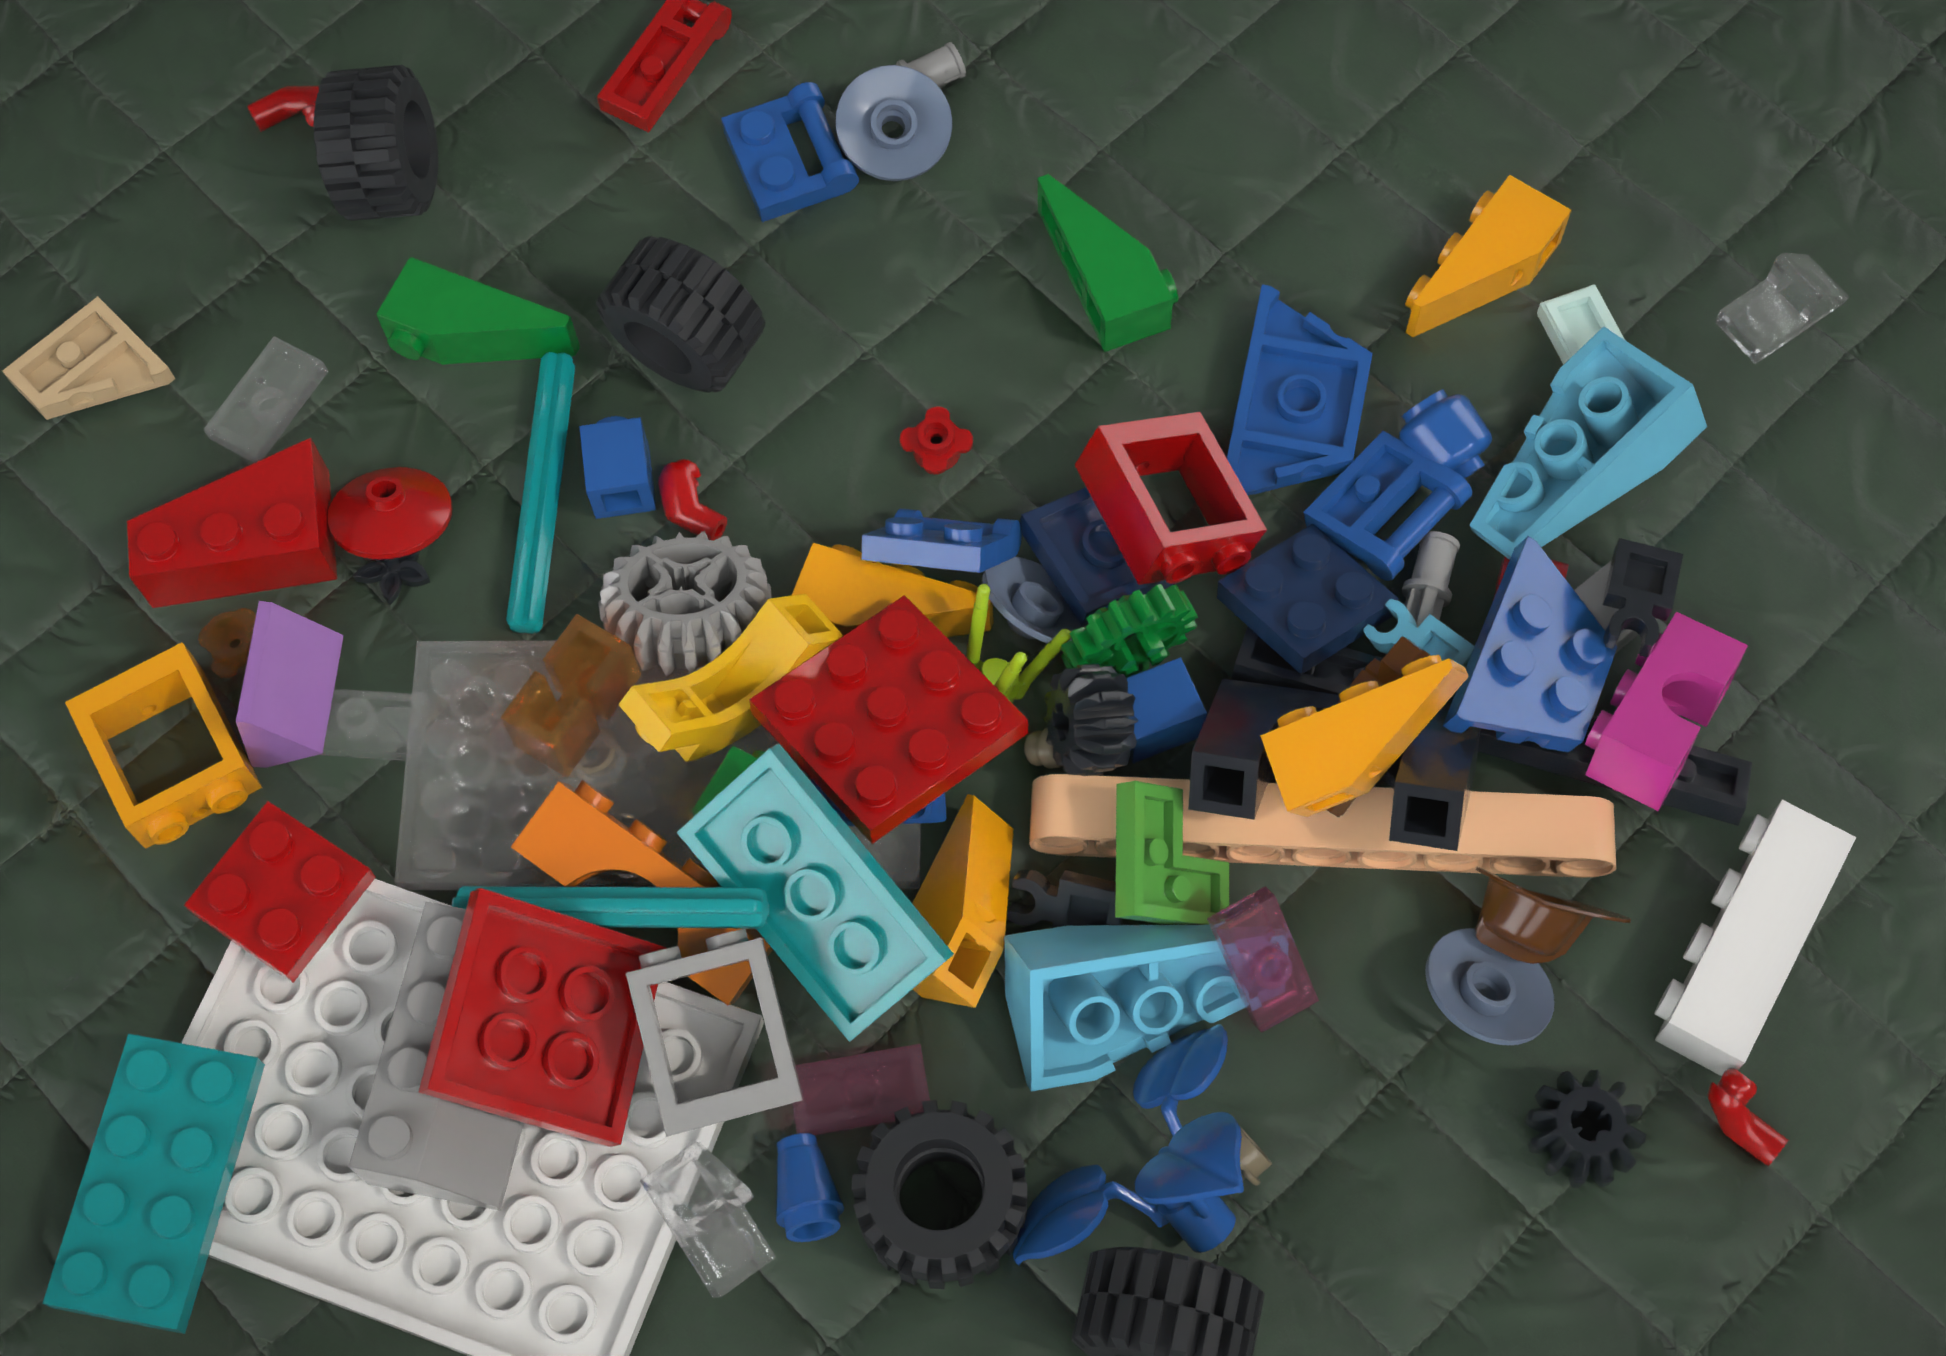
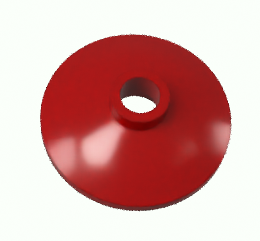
(389, 513)

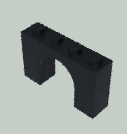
(1233, 769)

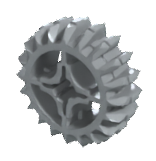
(682, 600)

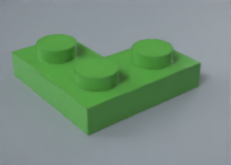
(1151, 871)

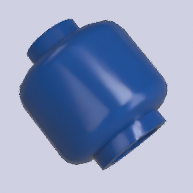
(1447, 432)

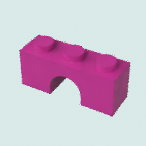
(1645, 739)

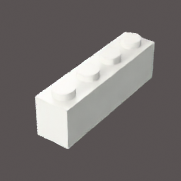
(1754, 938)

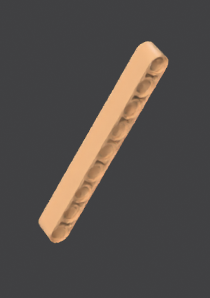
(1498, 834)

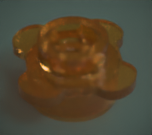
(220, 633)

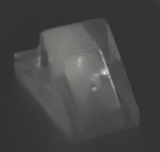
(1780, 306)
(709, 1218)

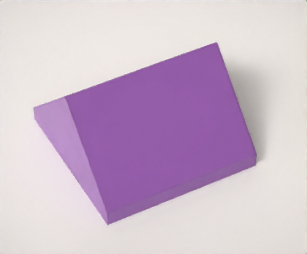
(287, 687)

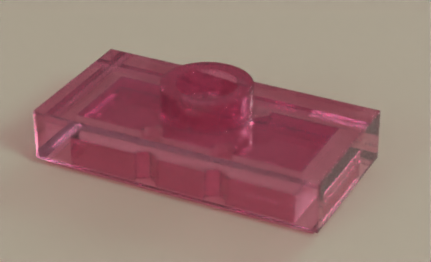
(1263, 959)
(860, 1090)

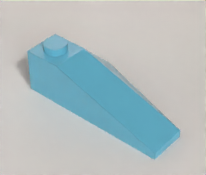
(1599, 436)
(1107, 992)

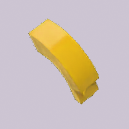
(712, 704)

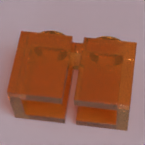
(592, 675)

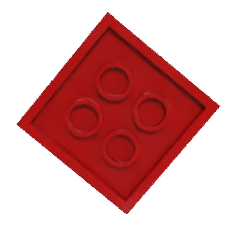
(888, 718)
(539, 1020)

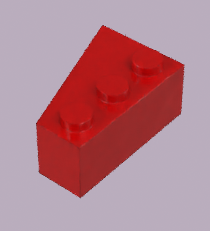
(238, 533)

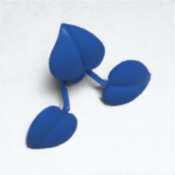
(1180, 1180)

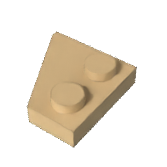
(86, 364)

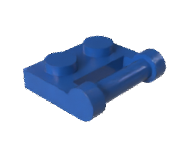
(772, 161)
(1373, 491)
(942, 542)

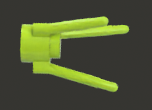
(999, 672)

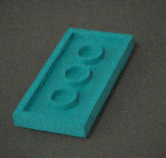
(830, 901)
(155, 1184)

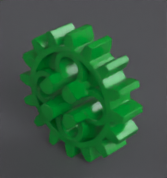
(1156, 620)

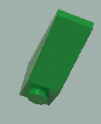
(1108, 268)
(465, 321)

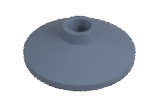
(901, 97)
(1029, 599)
(1488, 991)

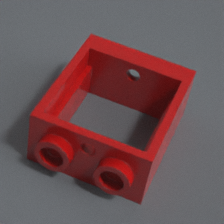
(1181, 442)

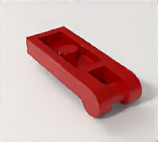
(662, 60)

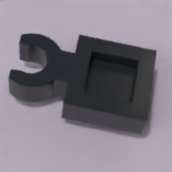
(1643, 588)
(1076, 901)

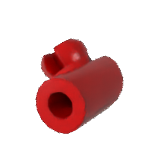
(283, 105)
(681, 502)
(1738, 1122)

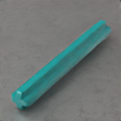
(541, 494)
(644, 905)

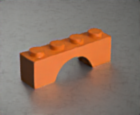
(578, 838)

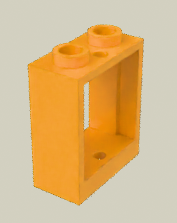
(139, 696)

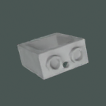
(732, 1103)

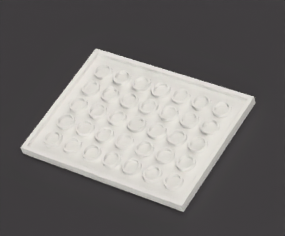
(576, 1232)

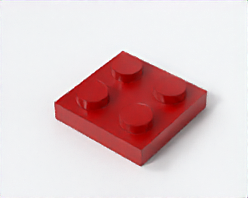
(280, 891)

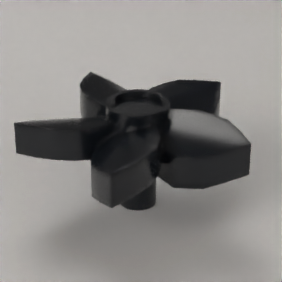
(392, 574)

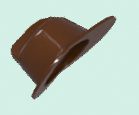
(1531, 923)

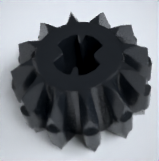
(1090, 719)
(1609, 1146)

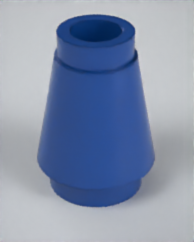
(805, 1190)

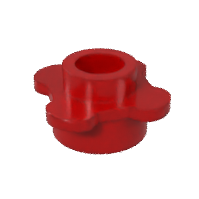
(936, 457)

